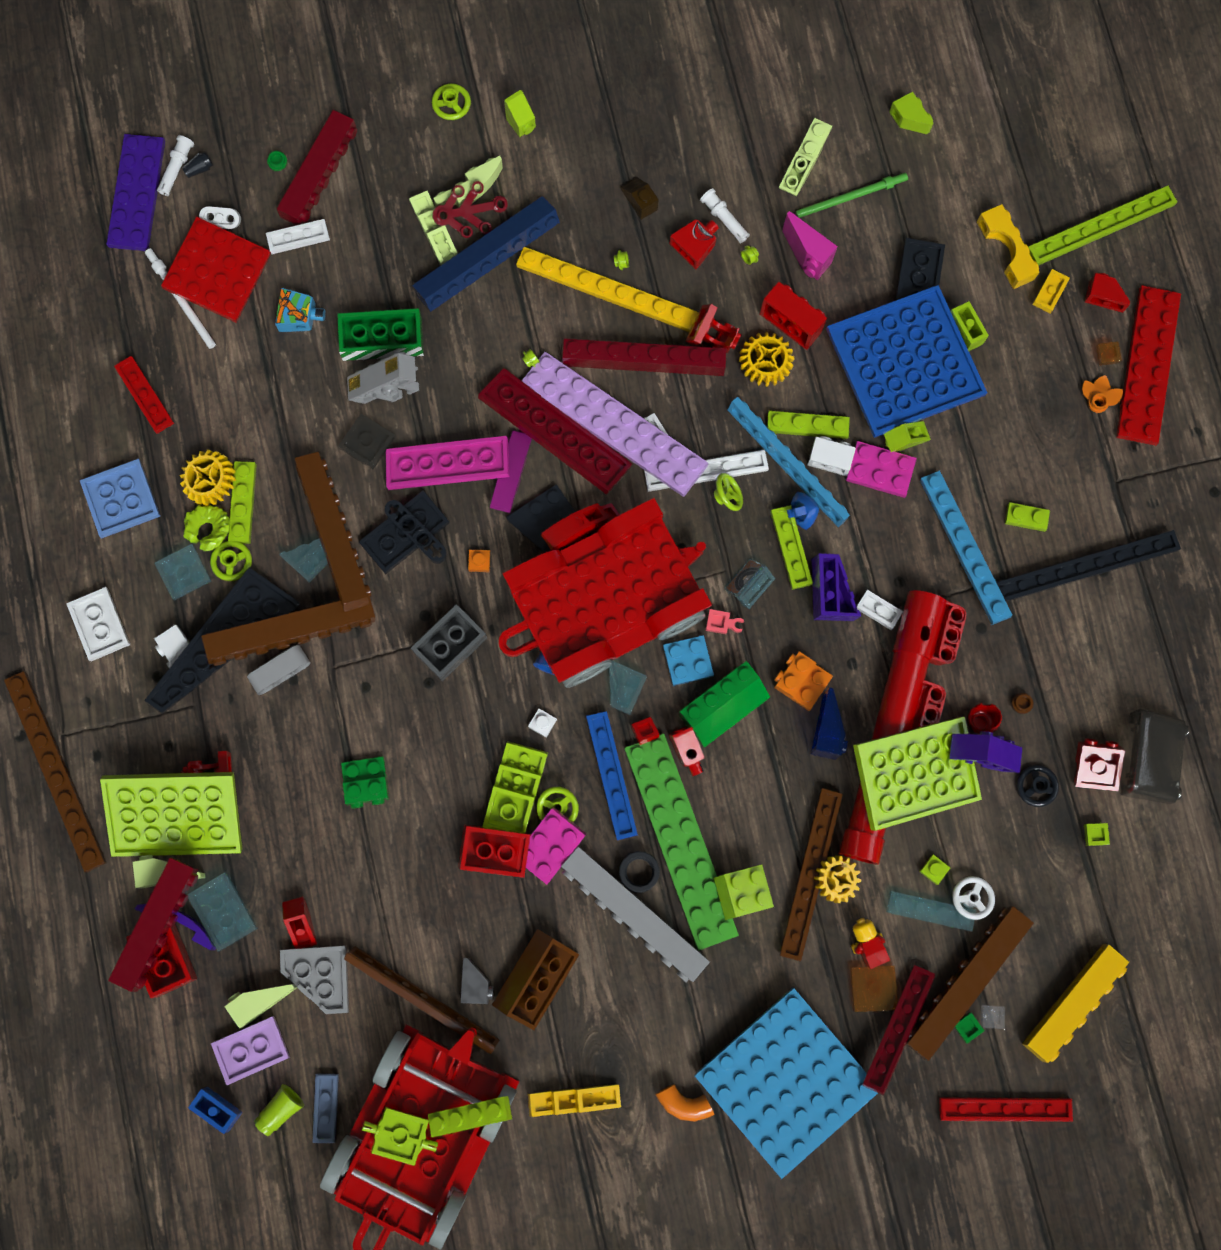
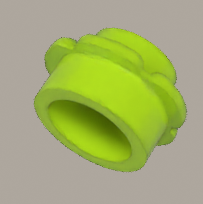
(750, 255)
(621, 260)
(530, 358)

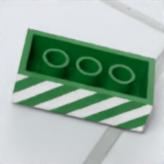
(380, 334)

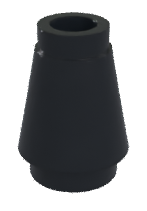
(197, 165)

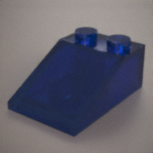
(829, 733)

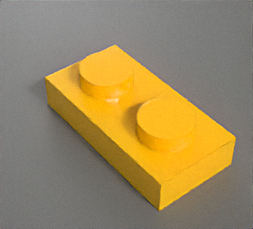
(1051, 291)

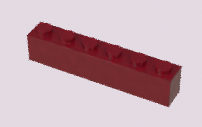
(317, 168)
(153, 925)

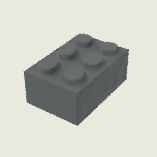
(449, 642)

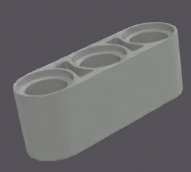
(278, 670)

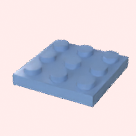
(120, 498)

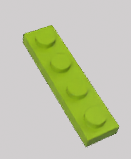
(808, 424)
(242, 502)
(791, 548)
(470, 1116)

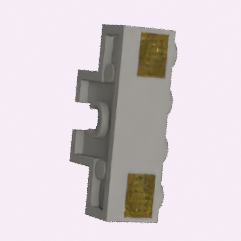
(384, 379)

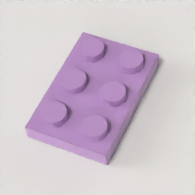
(250, 1050)

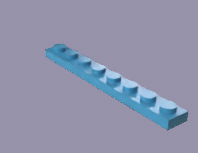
(784, 457)
(966, 548)

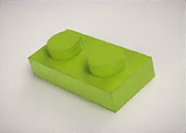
(1027, 517)

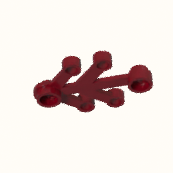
(466, 210)

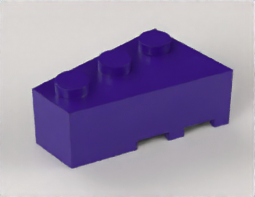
(831, 590)
(987, 750)

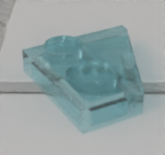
(625, 687)

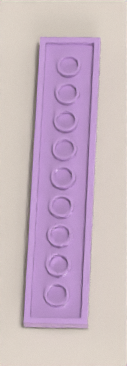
(616, 424)

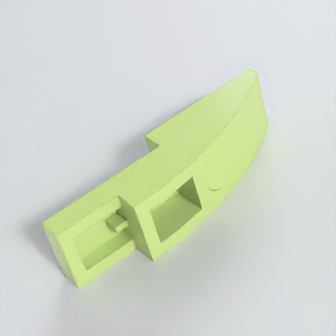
(805, 157)
(485, 173)

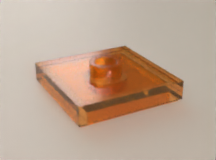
(874, 988)

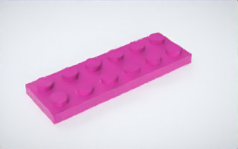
(447, 462)

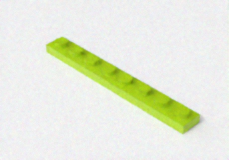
(1102, 225)

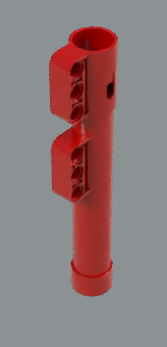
(908, 696)

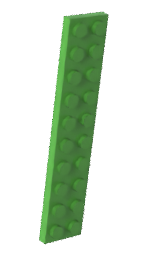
(680, 841)

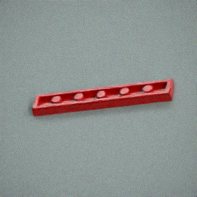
(1005, 1109)

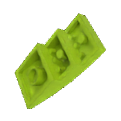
(515, 788)

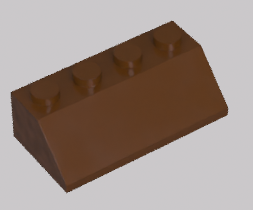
(535, 980)

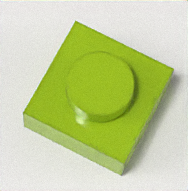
(1096, 834)
(934, 869)

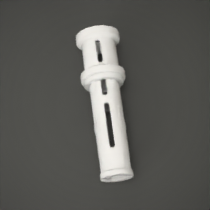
(178, 157)
(719, 209)

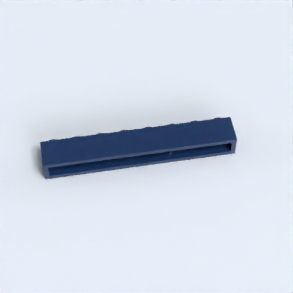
(486, 253)

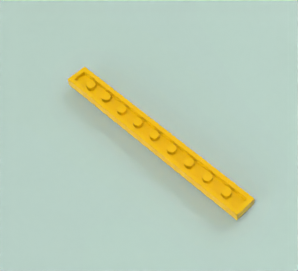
(607, 289)

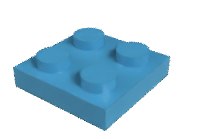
(688, 660)

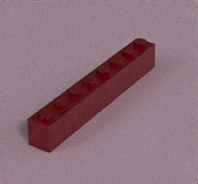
(644, 357)

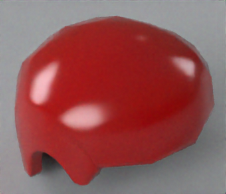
(984, 718)

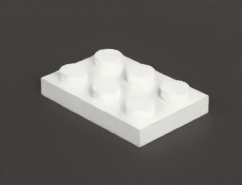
(98, 624)

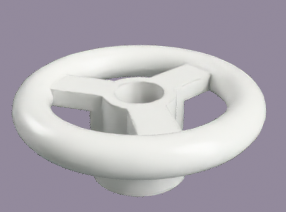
(965, 898)

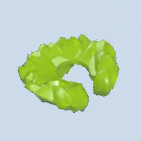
(203, 515)

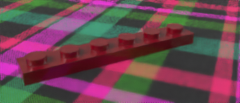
(898, 1030)

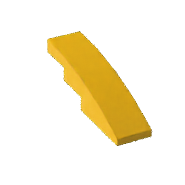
(574, 1100)

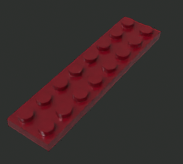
(555, 431)

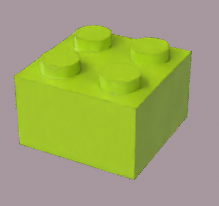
(743, 892)

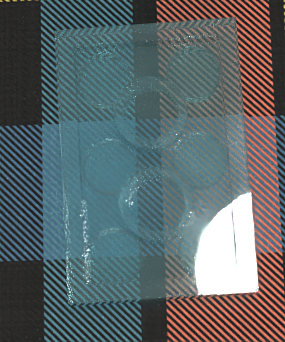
(222, 912)

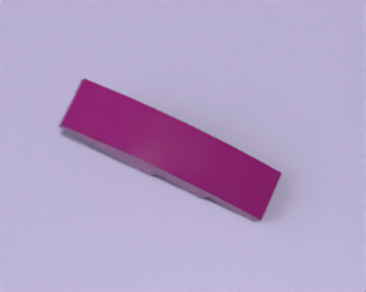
(507, 487)

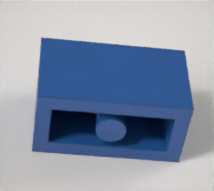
(215, 1110)

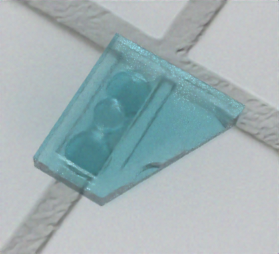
(306, 559)

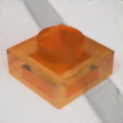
(1109, 353)

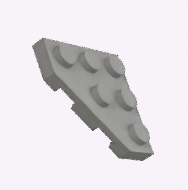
(319, 975)

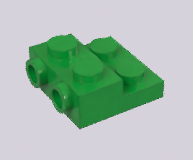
(365, 782)

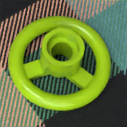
(450, 91)
(726, 493)
(225, 555)
(564, 802)

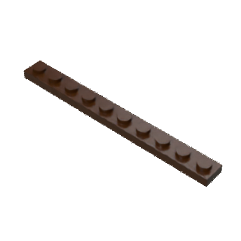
(55, 772)

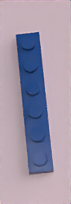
(611, 776)

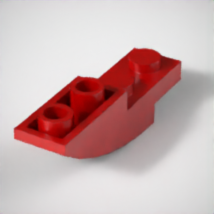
(578, 525)

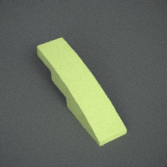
(436, 234)

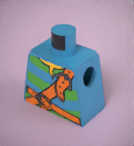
(297, 312)

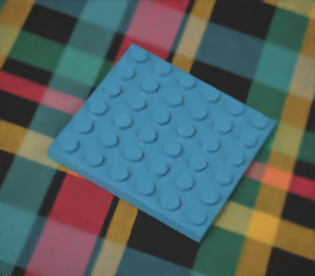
(786, 1082)

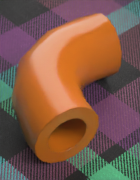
(683, 1107)

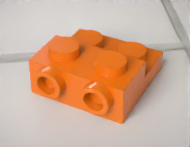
(802, 680)

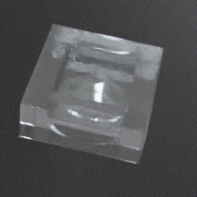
(993, 1017)

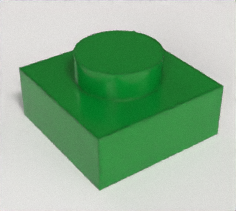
(968, 1028)

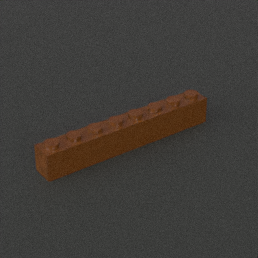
(332, 532)
(284, 630)
(968, 982)

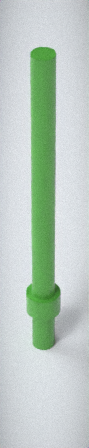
(887, 183)

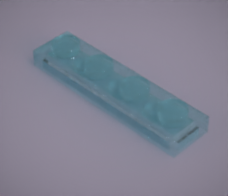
(928, 911)

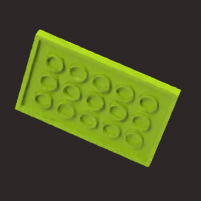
(912, 774)
(171, 814)

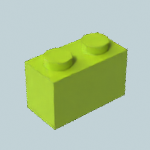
(969, 326)

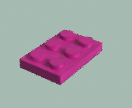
(881, 469)
(552, 845)

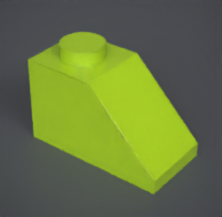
(519, 114)
(906, 436)

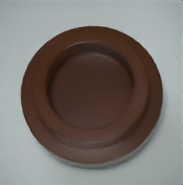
(1022, 703)

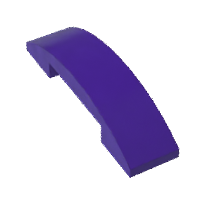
(201, 935)

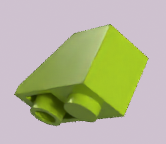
(911, 115)

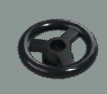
(1053, 791)

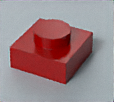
(645, 731)

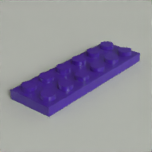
(136, 192)

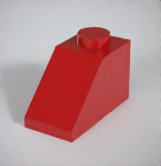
(1106, 293)
(299, 923)

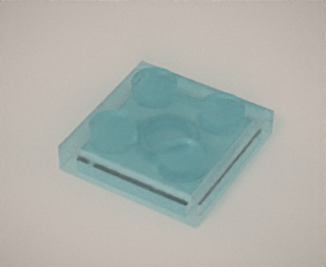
(182, 572)

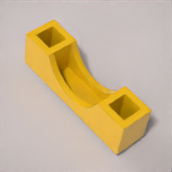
(998, 225)

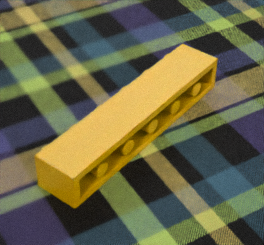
(1075, 1003)

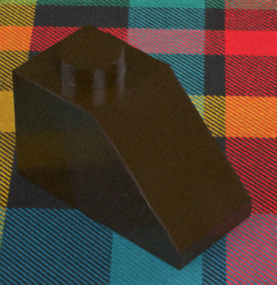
(640, 197)

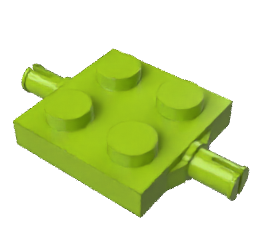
(399, 1136)

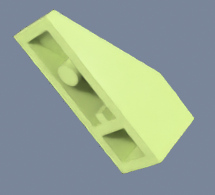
(148, 871)
(250, 1005)

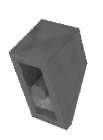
(474, 985)

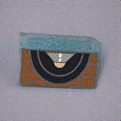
(750, 583)

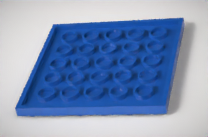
(906, 360)

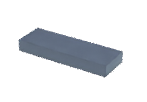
(325, 1108)

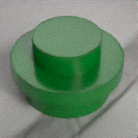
(277, 161)

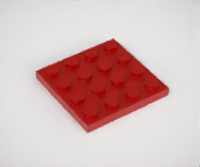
(216, 269)

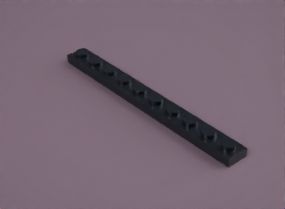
(1089, 566)

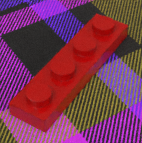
(144, 394)

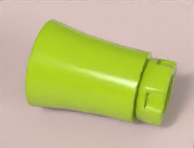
(278, 1110)

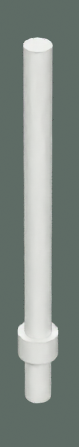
(160, 268)

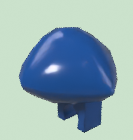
(804, 510)

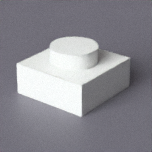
(542, 723)

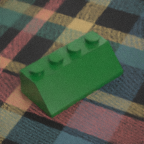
(725, 704)

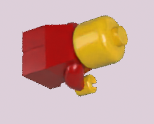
(869, 944)

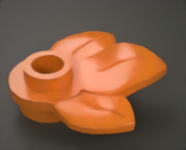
(1101, 392)

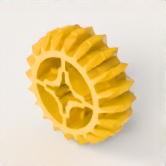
(759, 346)
(219, 467)

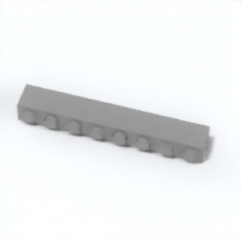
(635, 914)

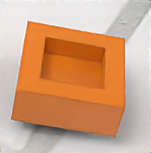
(479, 561)

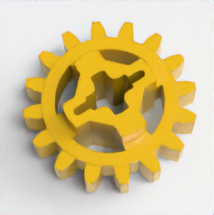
(831, 886)

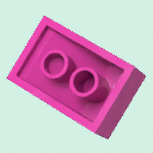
(810, 247)

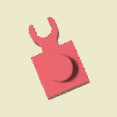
(719, 622)

